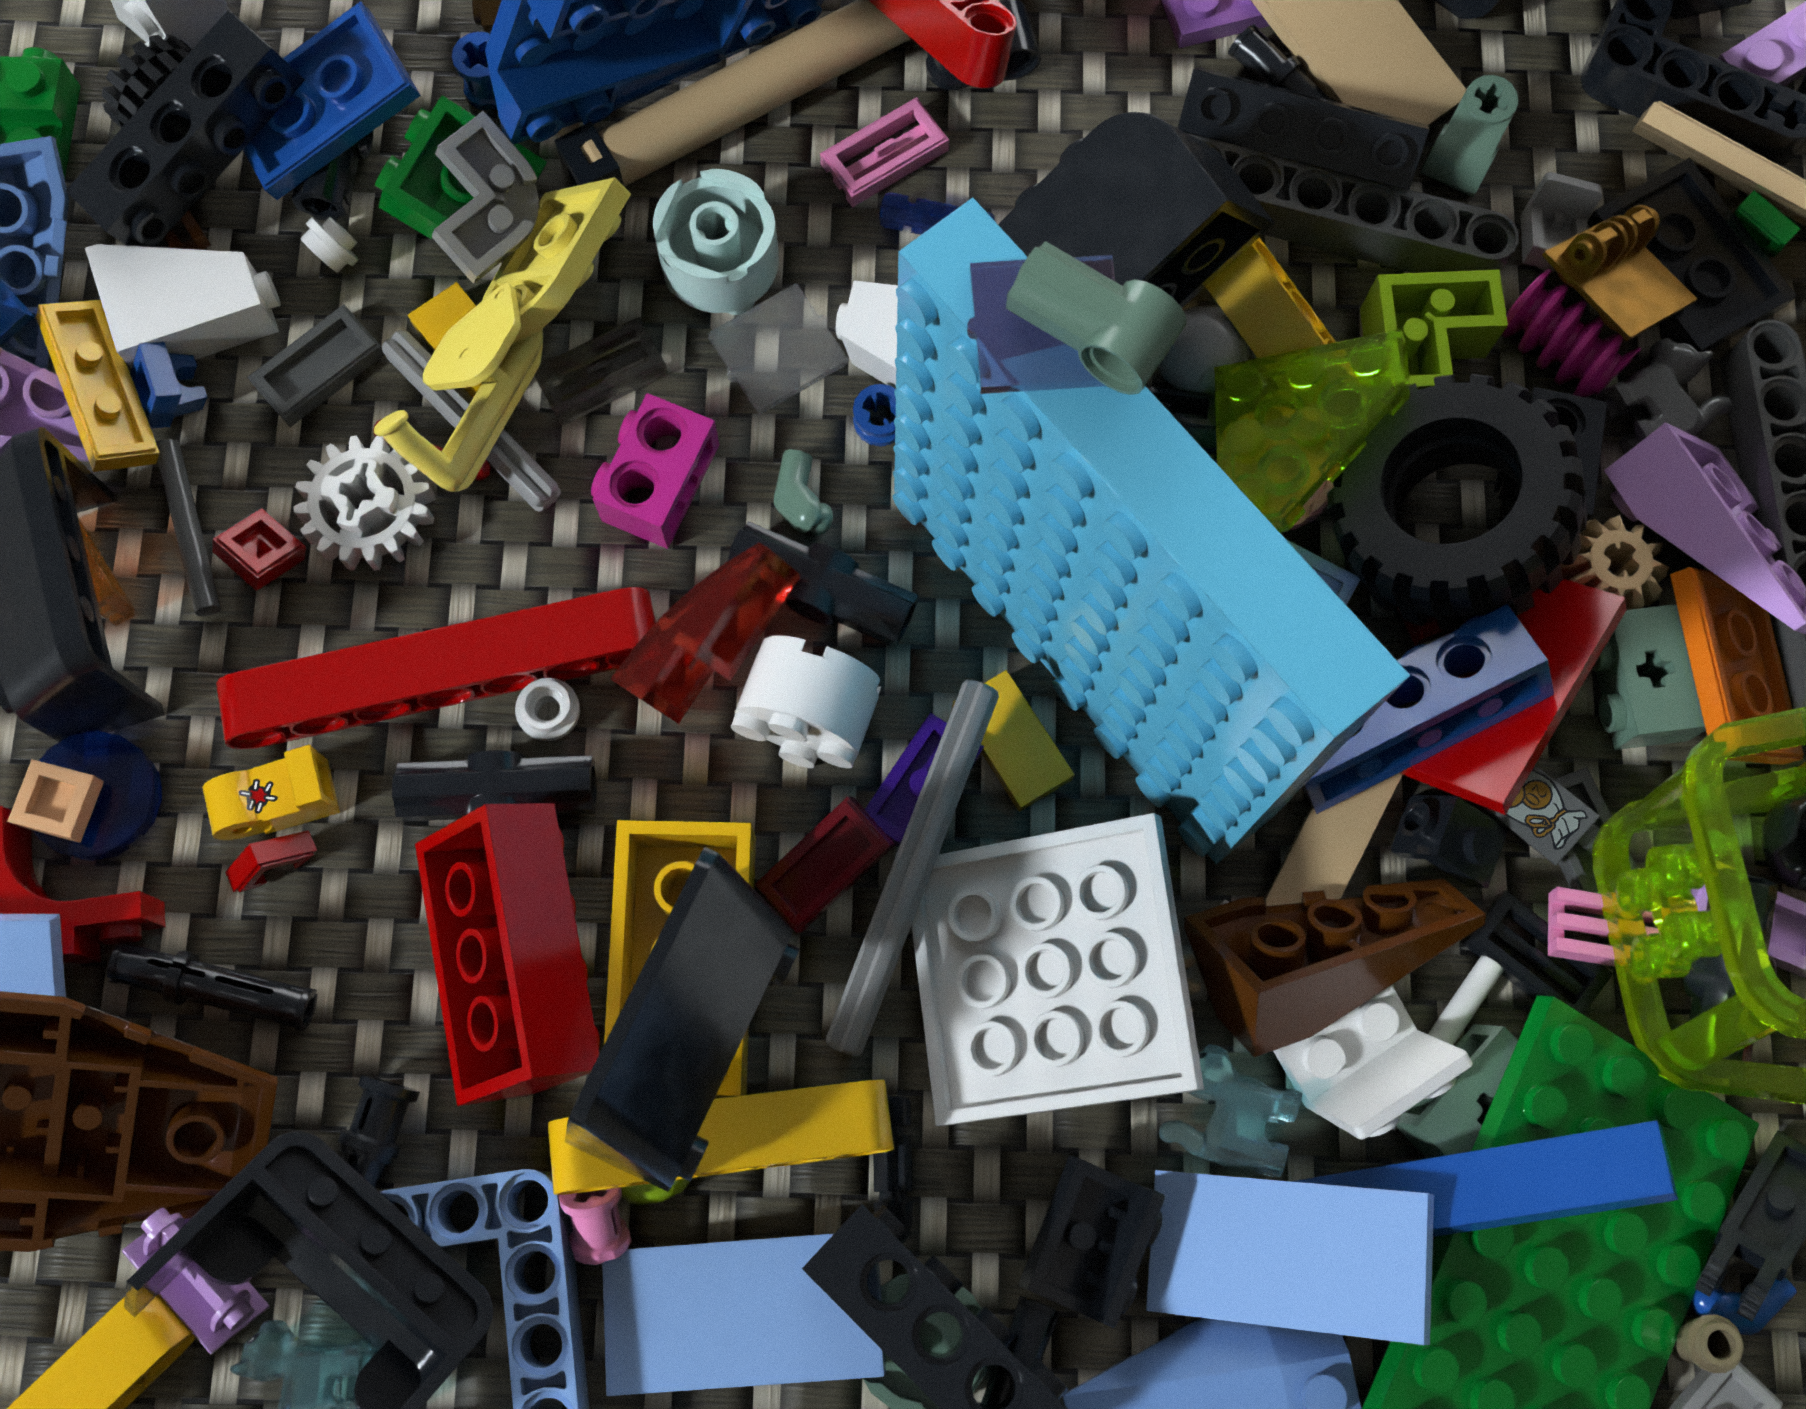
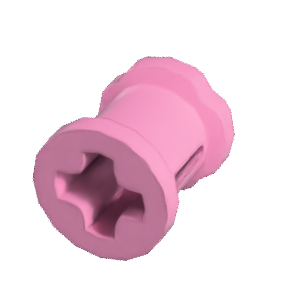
(596, 1225)

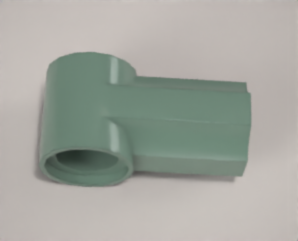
(1113, 327)

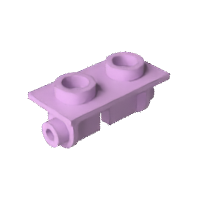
(205, 1307)

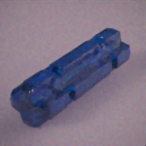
(921, 216)

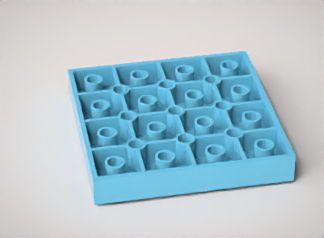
(1125, 564)

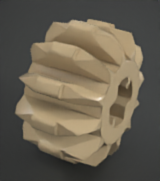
(1626, 554)

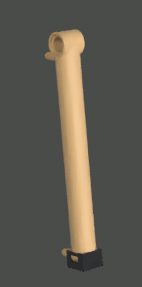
(727, 97)

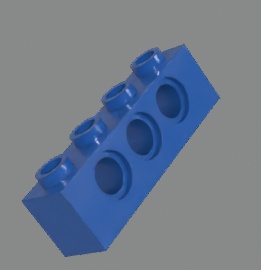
(1449, 708)

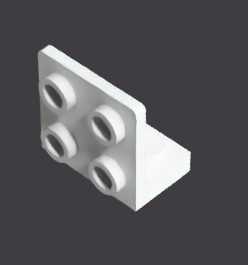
(1371, 1067)

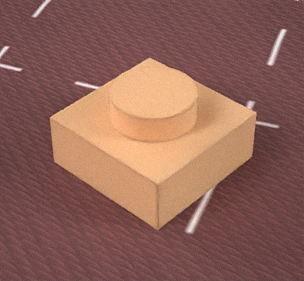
(55, 801)

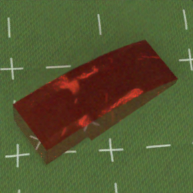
(707, 631)

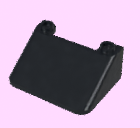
(682, 1027)

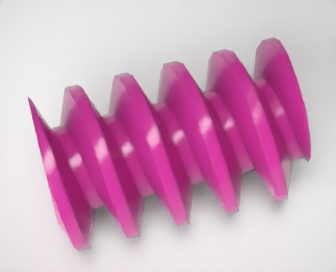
(1566, 338)

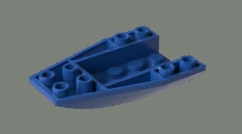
(589, 57)

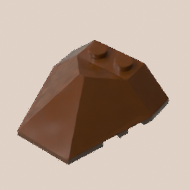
(113, 1121)

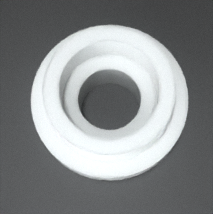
(330, 243)
(536, 695)

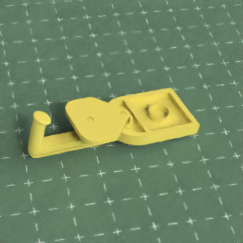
(503, 334)

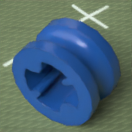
(870, 398)

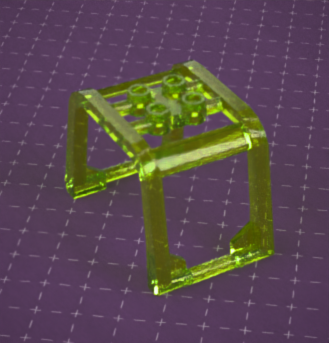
(1763, 1004)

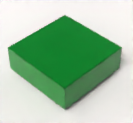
(1765, 224)

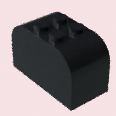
(1148, 199)

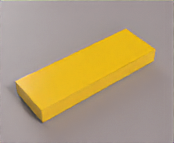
(97, 386)

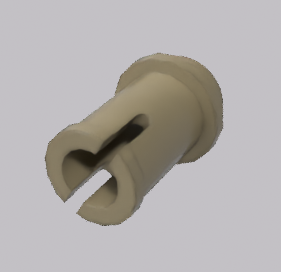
(1709, 1343)

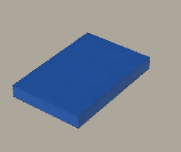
(347, 93)

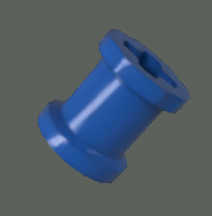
(472, 65)

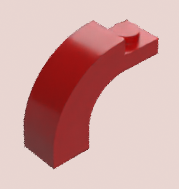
(83, 921)

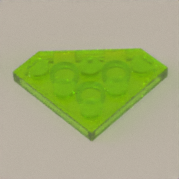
(1304, 417)

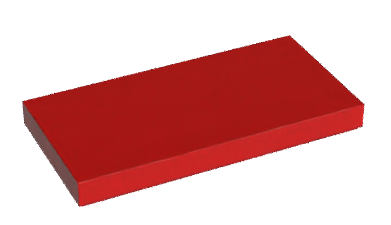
(1494, 764)

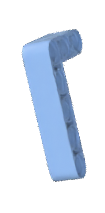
(523, 1307)

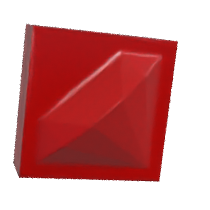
(258, 549)

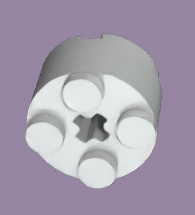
(807, 702)

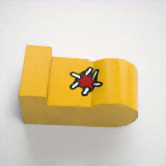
(271, 795)

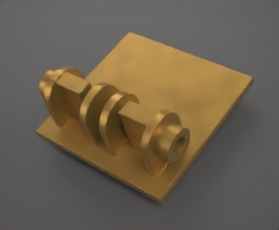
(1620, 274)

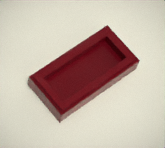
(824, 864)

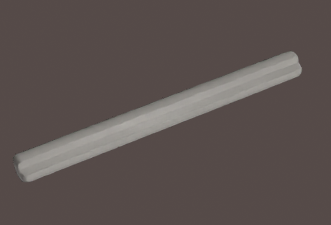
(912, 868)

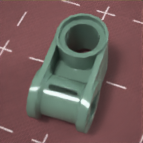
(1472, 136)

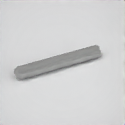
(506, 455)

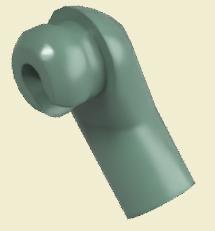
(795, 500)

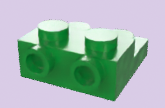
(38, 99)
(420, 186)

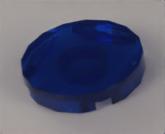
(126, 800)

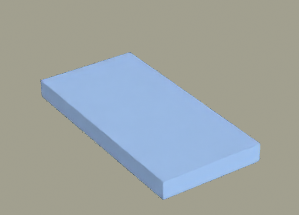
(1294, 1255)
(728, 1319)

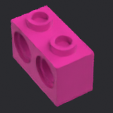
(670, 473)

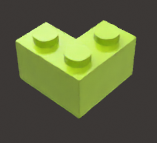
(1439, 316)

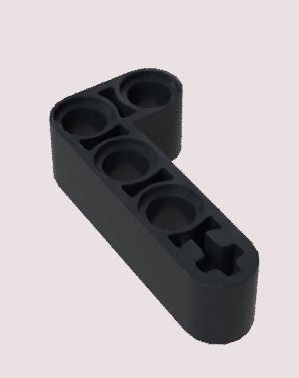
(1638, 66)

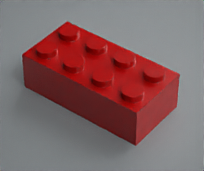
(507, 953)

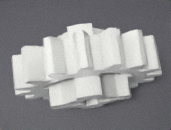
(377, 524)

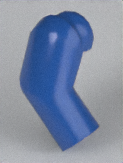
(1727, 1305)

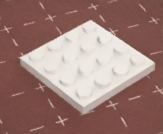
(1054, 974)

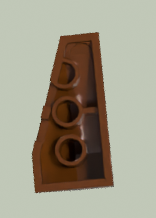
(1305, 964)

